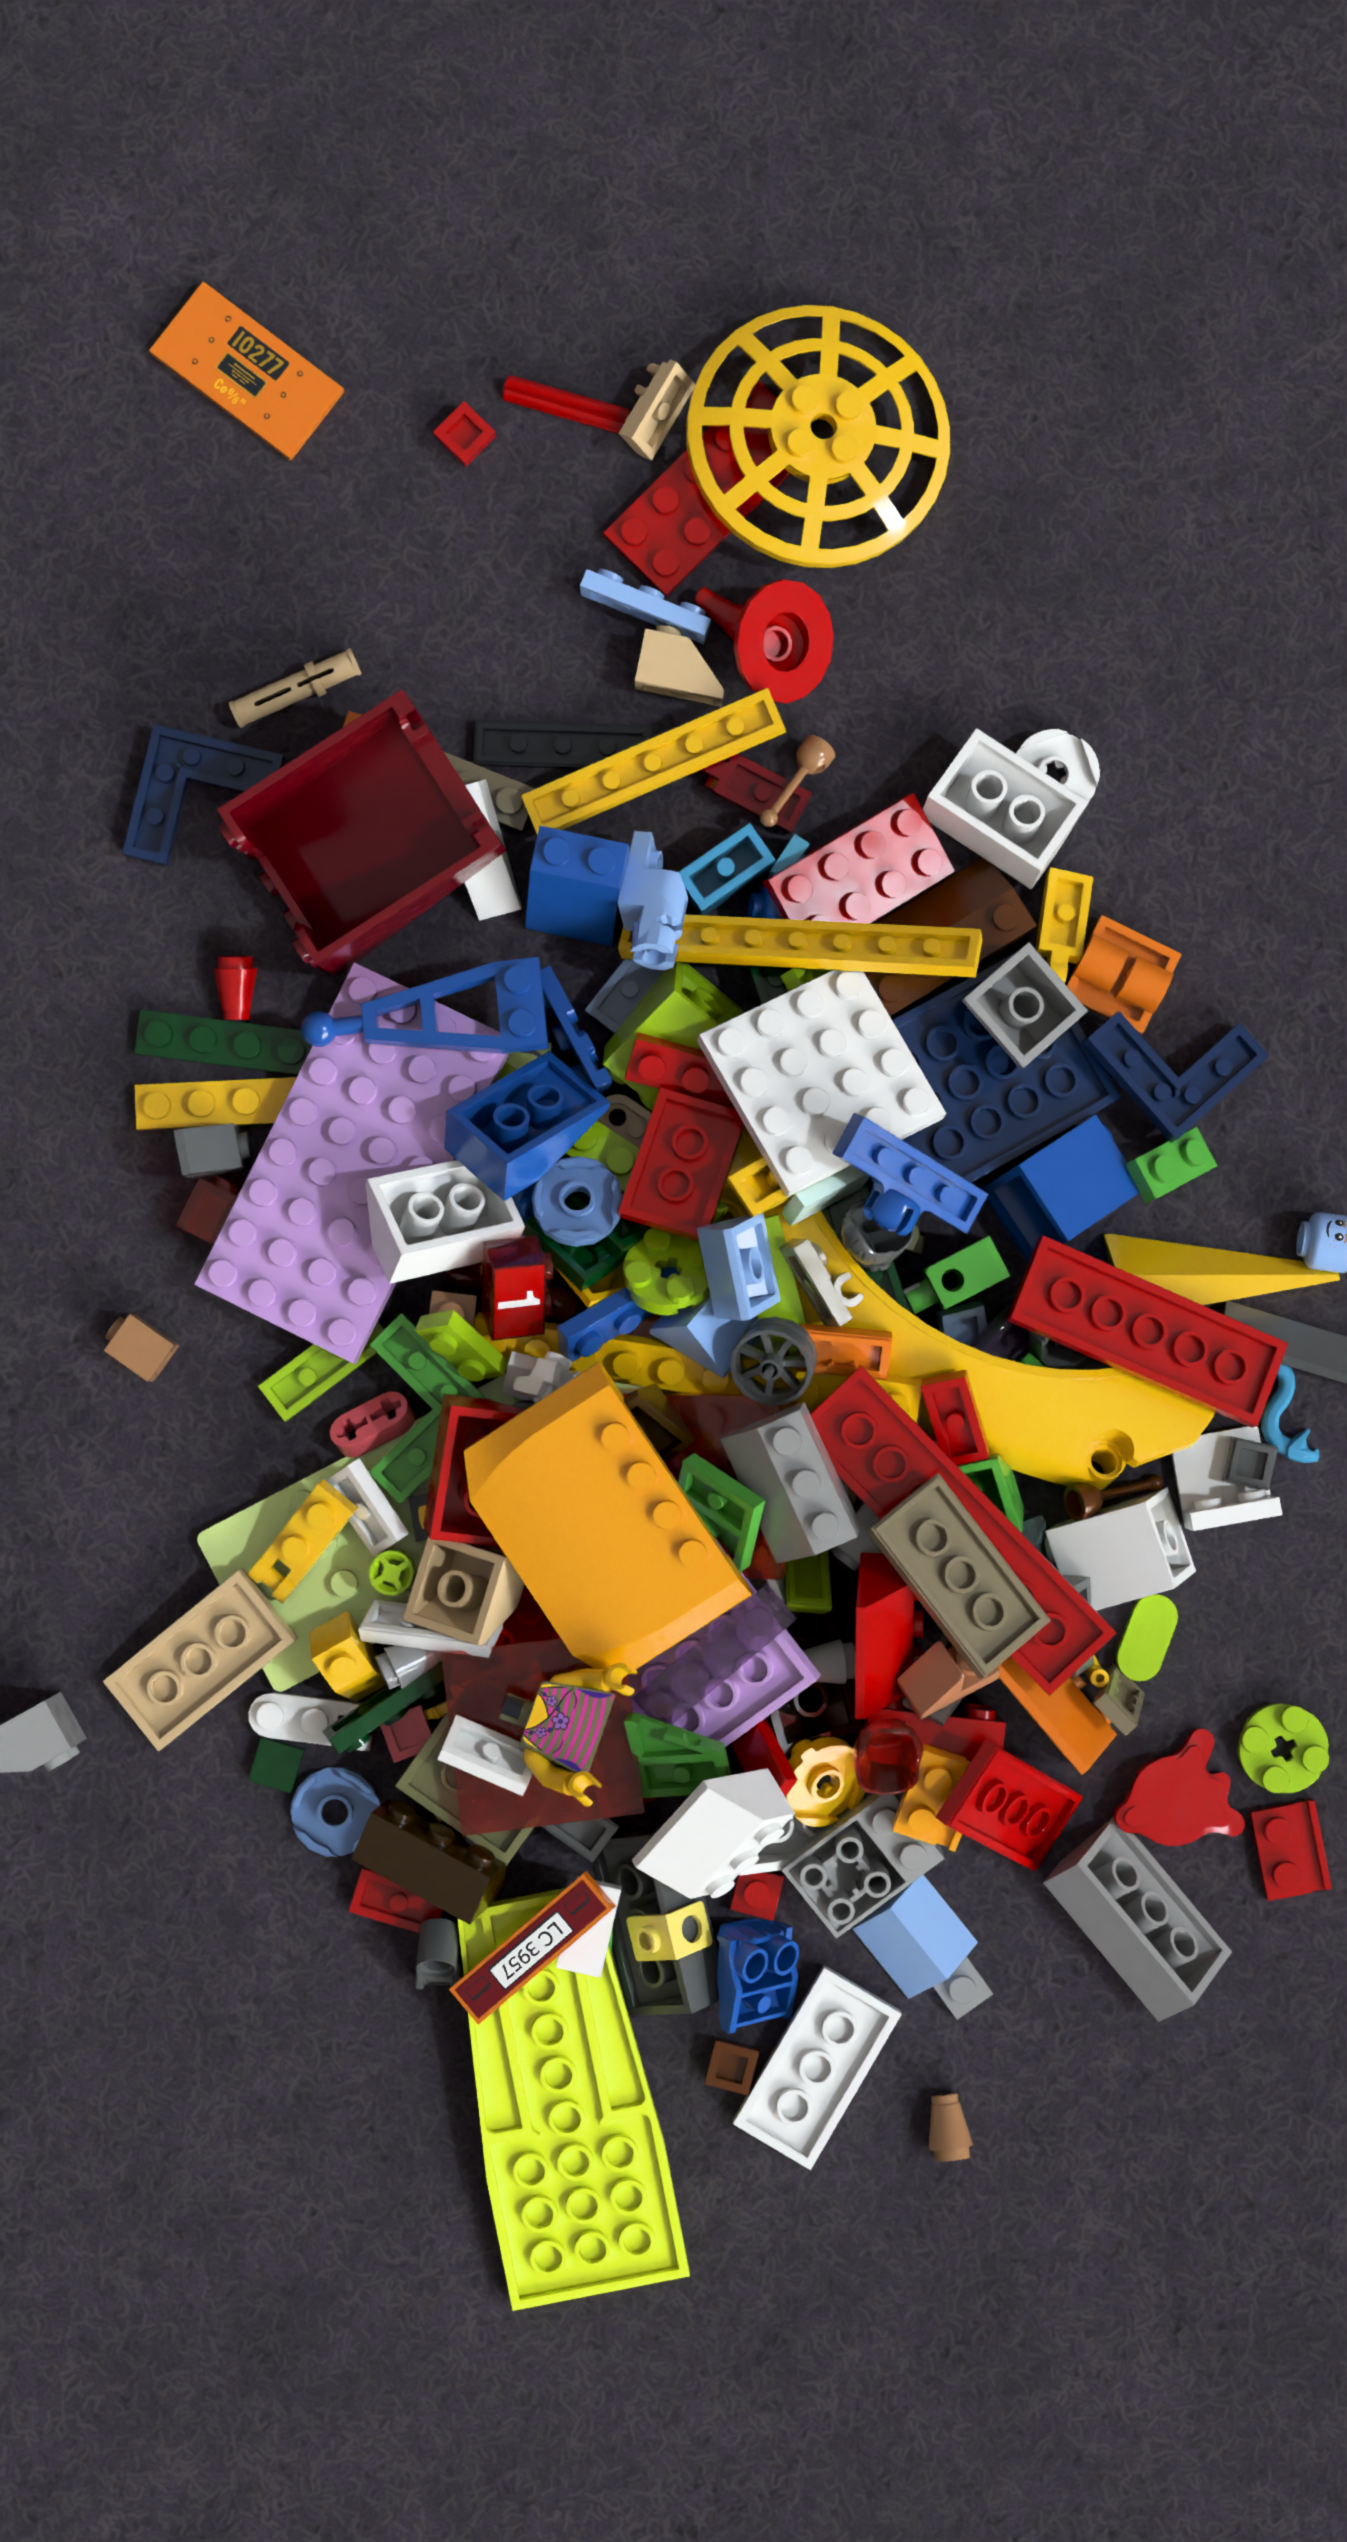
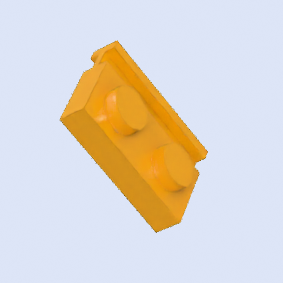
(920, 1805)

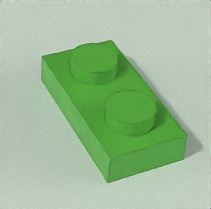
(1171, 1165)

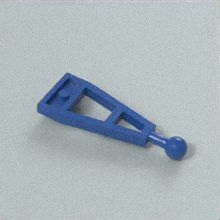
(519, 1010)

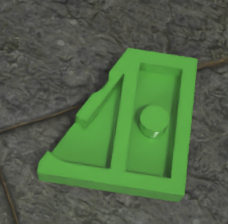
(724, 1506)
(673, 1758)

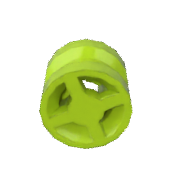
(386, 1576)

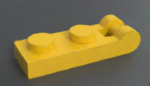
(303, 1540)

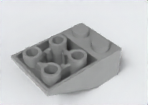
(858, 1863)

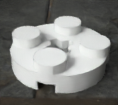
(1066, 753)

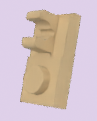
(656, 408)

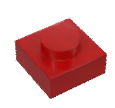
(464, 434)
(757, 1894)

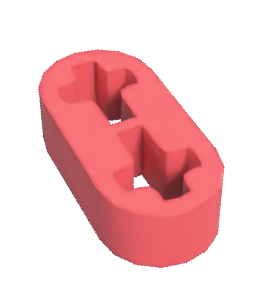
(372, 1424)

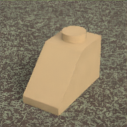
(675, 668)

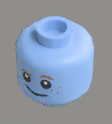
(1323, 1242)

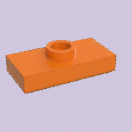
(845, 1349)

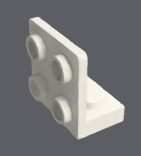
(1208, 1499)

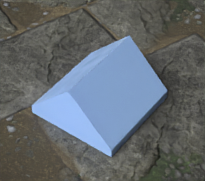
(739, 1267)
(703, 1335)
(916, 1937)

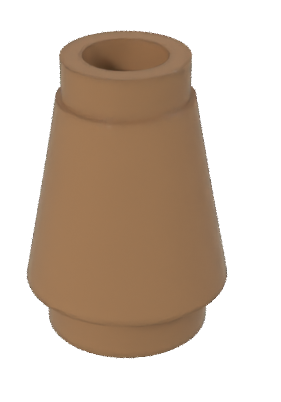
(948, 2129)

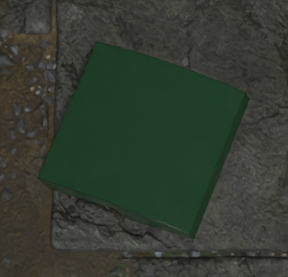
(590, 1262)

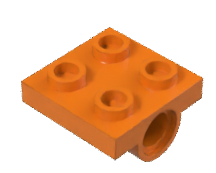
(1122, 973)

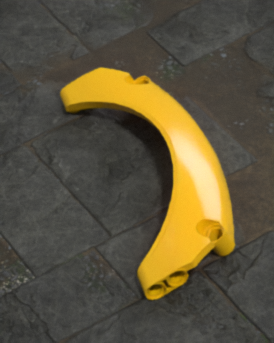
(1032, 1415)

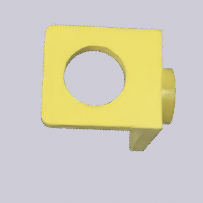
(661, 1936)

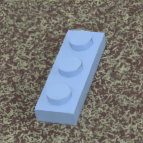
(645, 604)

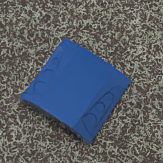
(755, 1972)

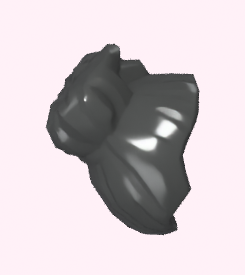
(869, 1243)

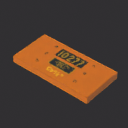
(246, 371)

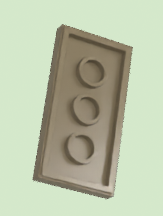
(958, 1576)

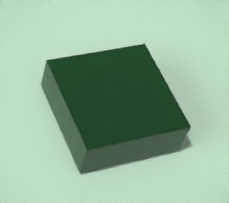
(276, 1764)

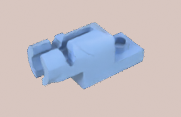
(652, 904)

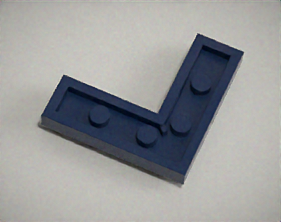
(169, 765)
(1170, 1100)

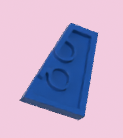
(569, 1036)

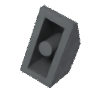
(212, 1150)

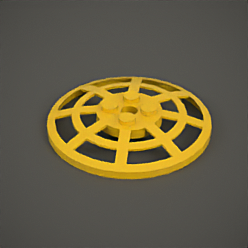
(804, 454)

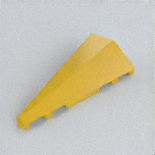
(1209, 1273)

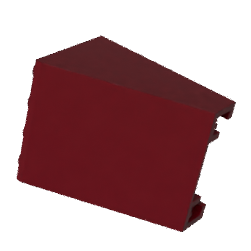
(362, 833)

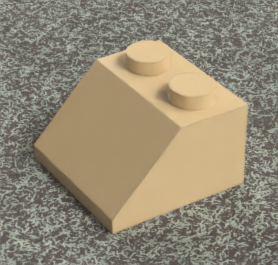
(463, 1591)

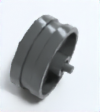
(773, 1361)

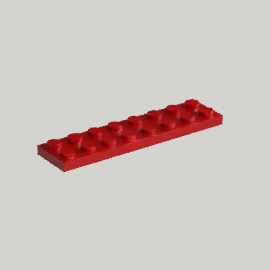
(889, 1456)

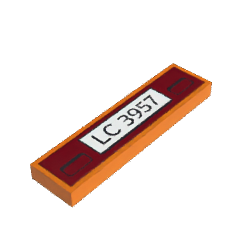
(532, 1947)

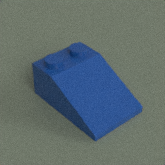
(522, 1124)

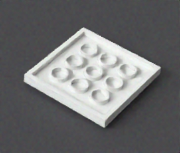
(809, 1065)

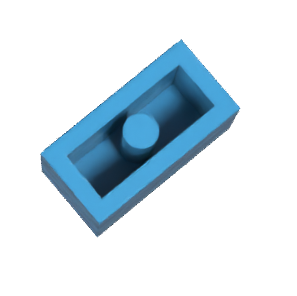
(726, 869)

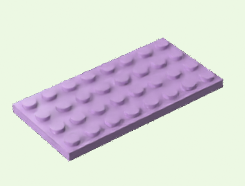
(356, 1112)

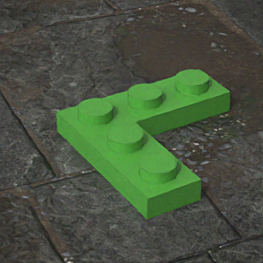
(431, 1378)

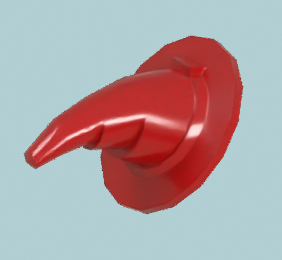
(778, 637)

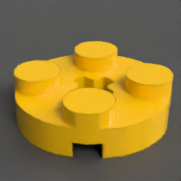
(810, 1763)

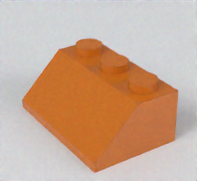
(1065, 1716)

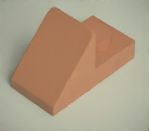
(939, 1680)

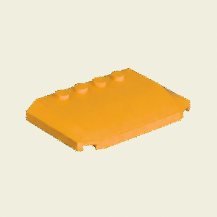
(599, 1526)

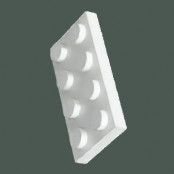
(816, 2067)

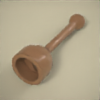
(812, 758)

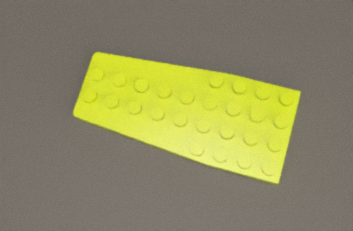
(569, 2130)

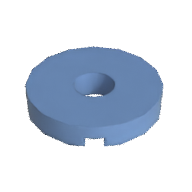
(577, 1226)
(308, 1804)

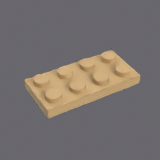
(200, 1659)

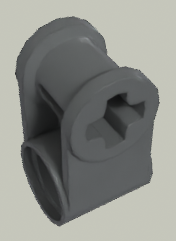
(438, 1954)

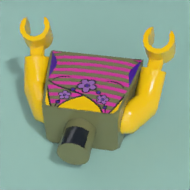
(566, 1726)

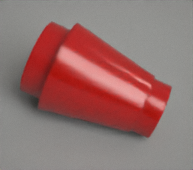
(235, 985)

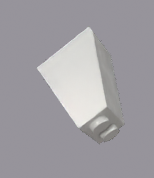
(1124, 1549)

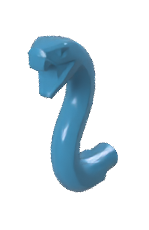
(1295, 1447)

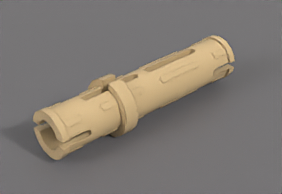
(344, 666)

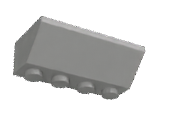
(1139, 1920)

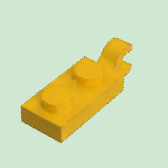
(1063, 919)

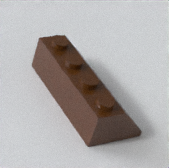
(970, 899)

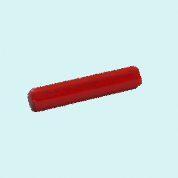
(564, 404)

